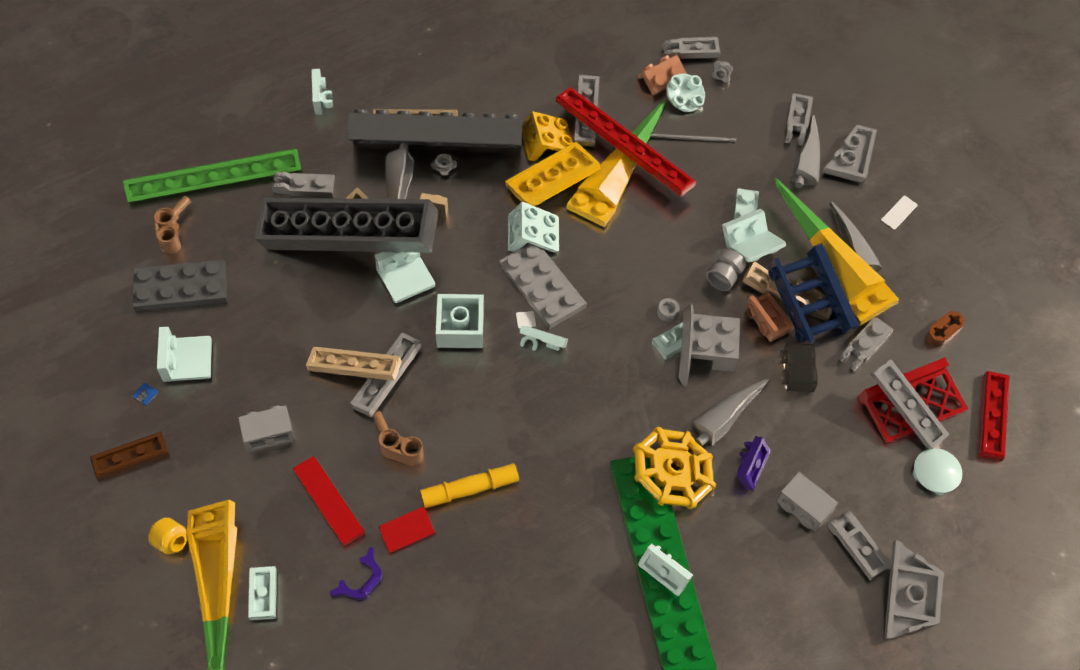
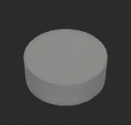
(668, 309)

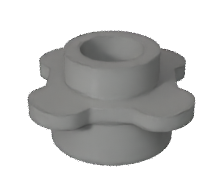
(722, 66)
(444, 159)

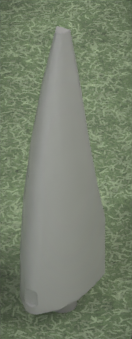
(807, 165)
(399, 172)
(854, 238)
(718, 419)

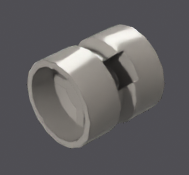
(725, 270)

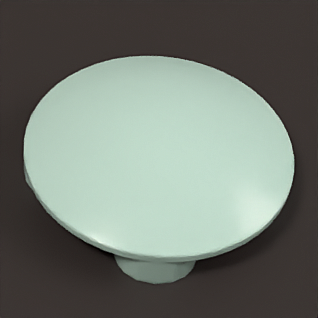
(686, 92)
(937, 471)

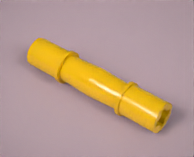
(469, 485)

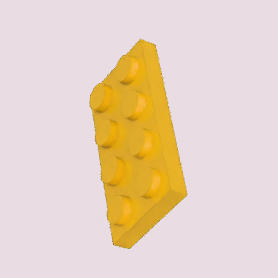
(553, 175)

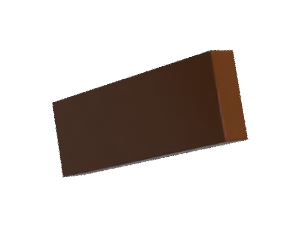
(129, 455)

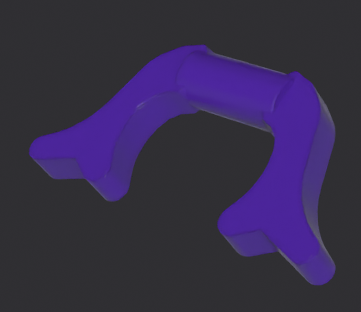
(361, 593)

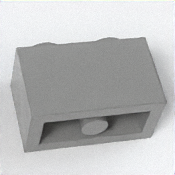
(266, 428)
(807, 502)

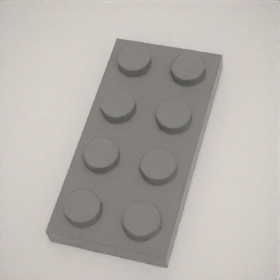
(542, 285)

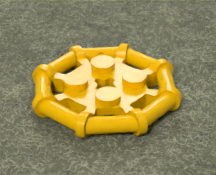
(668, 477)

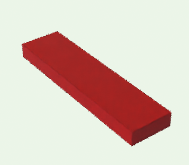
(994, 416)
(328, 501)

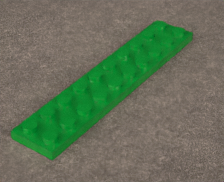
(673, 618)

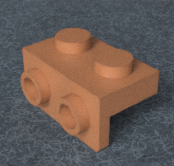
(659, 75)
(769, 316)

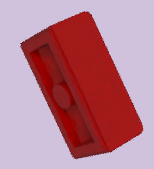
(406, 530)

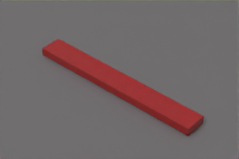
(626, 141)

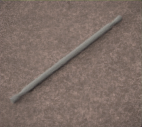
(684, 137)

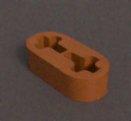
(942, 325)

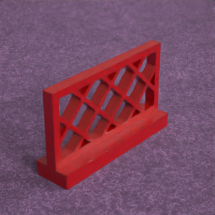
(915, 377)

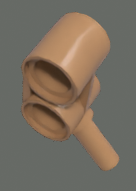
(167, 226)
(402, 445)

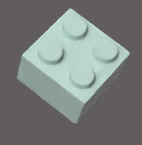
(459, 321)

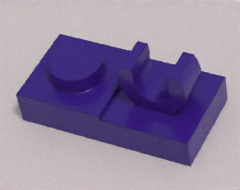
(753, 462)

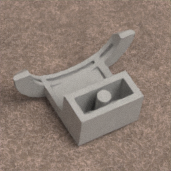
(708, 339)

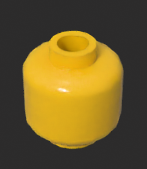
(168, 536)

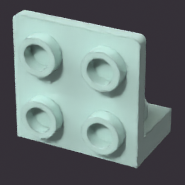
(532, 226)
(751, 237)
(403, 274)
(183, 357)

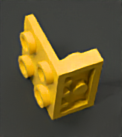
(544, 133)

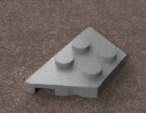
(912, 593)

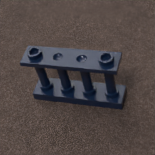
(827, 281)

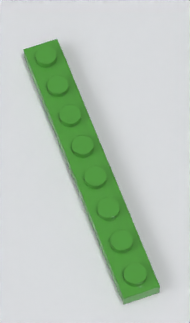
(211, 174)

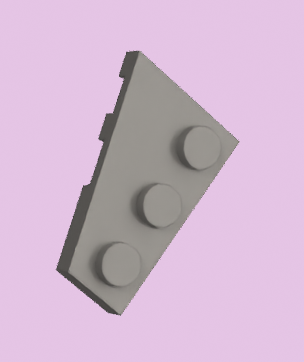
(854, 155)

